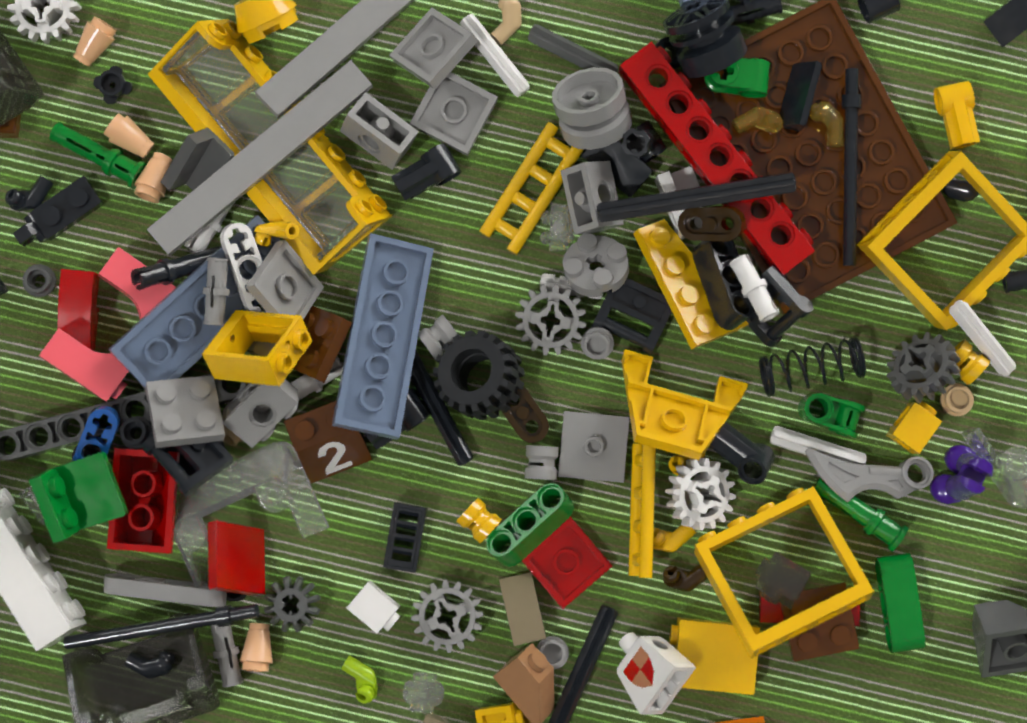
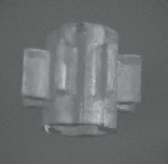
(423, 692)

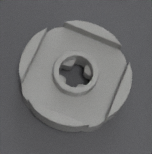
(595, 249)

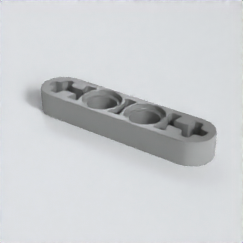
(162, 590)

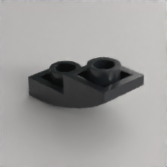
(1008, 21)

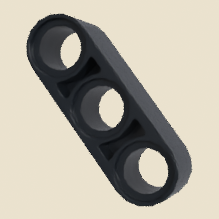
(721, 283)

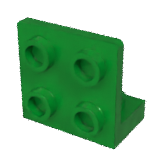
(78, 495)

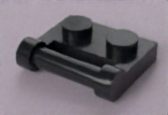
(780, 291)
(640, 304)
(205, 458)

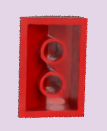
(150, 502)

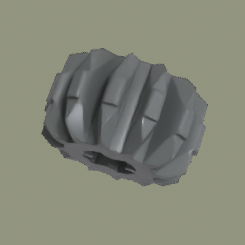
(303, 605)

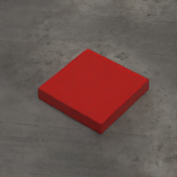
(236, 558)
(567, 563)

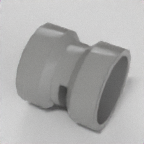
(437, 336)
(543, 455)

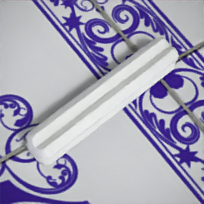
(496, 56)
(982, 337)
(800, 442)

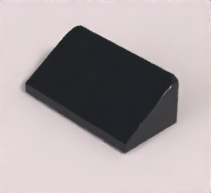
(799, 94)
(628, 171)

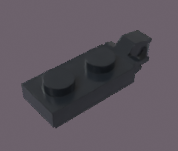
(59, 213)

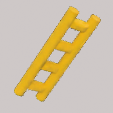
(512, 195)
(642, 511)

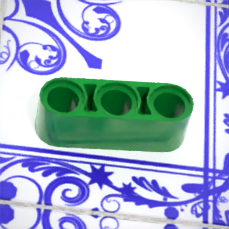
(514, 526)
(900, 603)

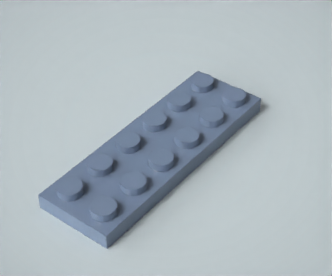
(173, 332)
(383, 337)

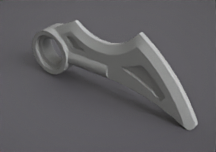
(849, 478)

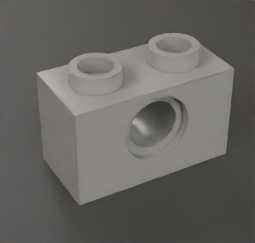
(378, 130)
(585, 188)
(253, 425)

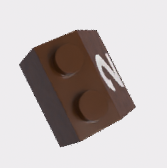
(324, 447)

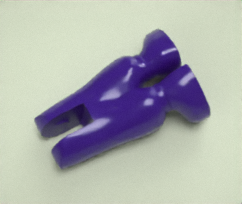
(969, 476)

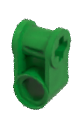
(744, 78)
(837, 415)

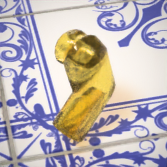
(760, 118)
(832, 119)

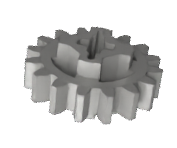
(566, 321)
(433, 622)

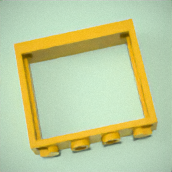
(911, 204)
(805, 620)

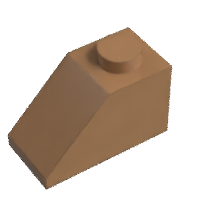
(529, 683)

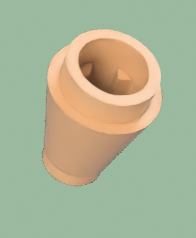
(94, 41)
(127, 135)
(149, 181)
(257, 649)

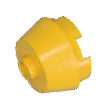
(263, 17)

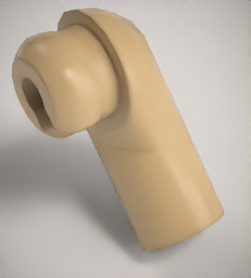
(510, 20)

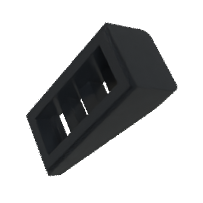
(407, 509)

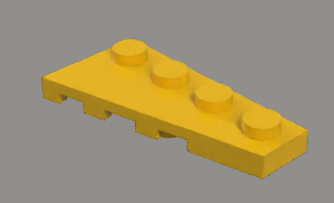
(680, 283)

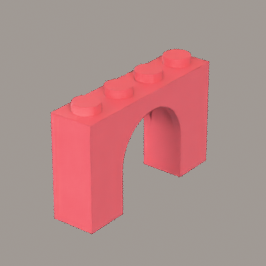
(102, 371)

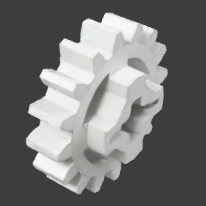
(47, 22)
(691, 502)

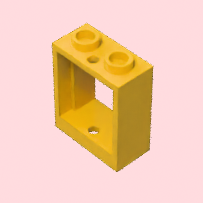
(227, 357)

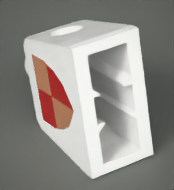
(652, 672)

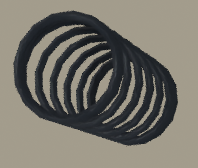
(858, 364)

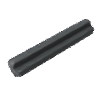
(567, 49)

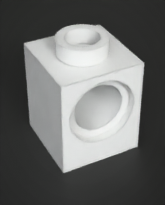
(374, 608)

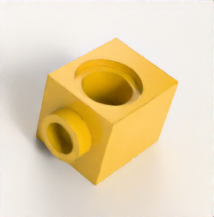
(914, 427)

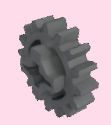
(934, 354)

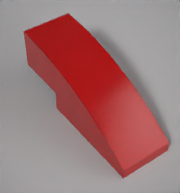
(78, 305)

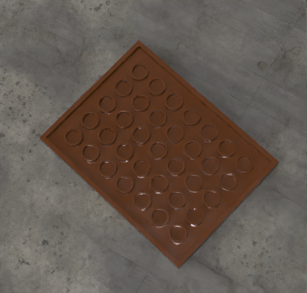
(886, 153)

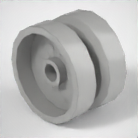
(592, 108)

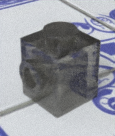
(781, 580)

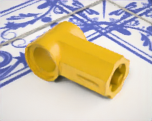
(956, 106)

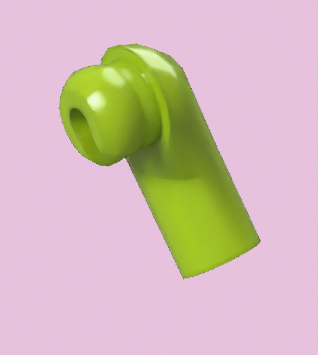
(365, 679)

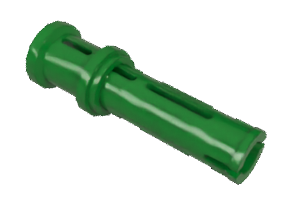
(114, 163)
(872, 520)

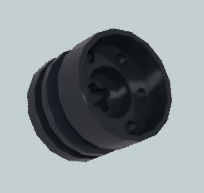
(705, 37)

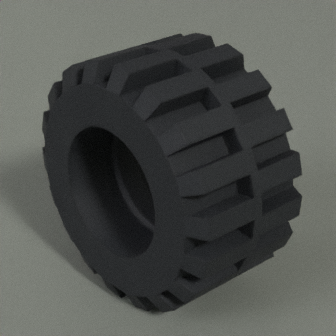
(457, 364)

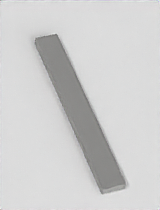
(259, 158)

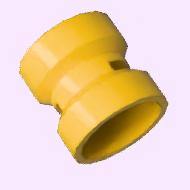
(970, 362)
(479, 520)

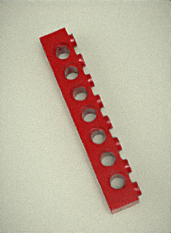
(758, 231)

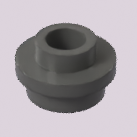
(30, 276)

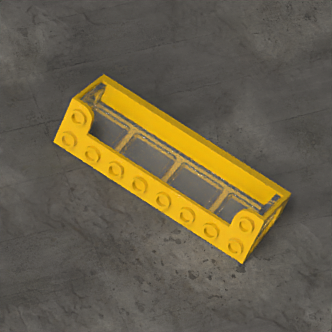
(213, 85)

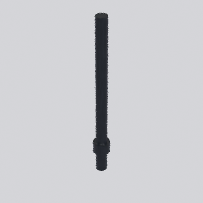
(851, 104)
(222, 616)

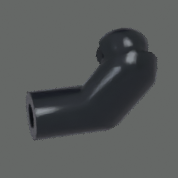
(960, 190)
(29, 199)
(153, 667)

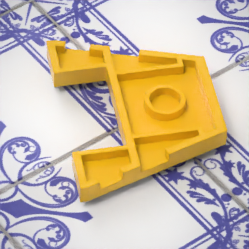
(671, 418)

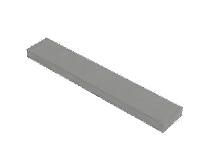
(327, 53)

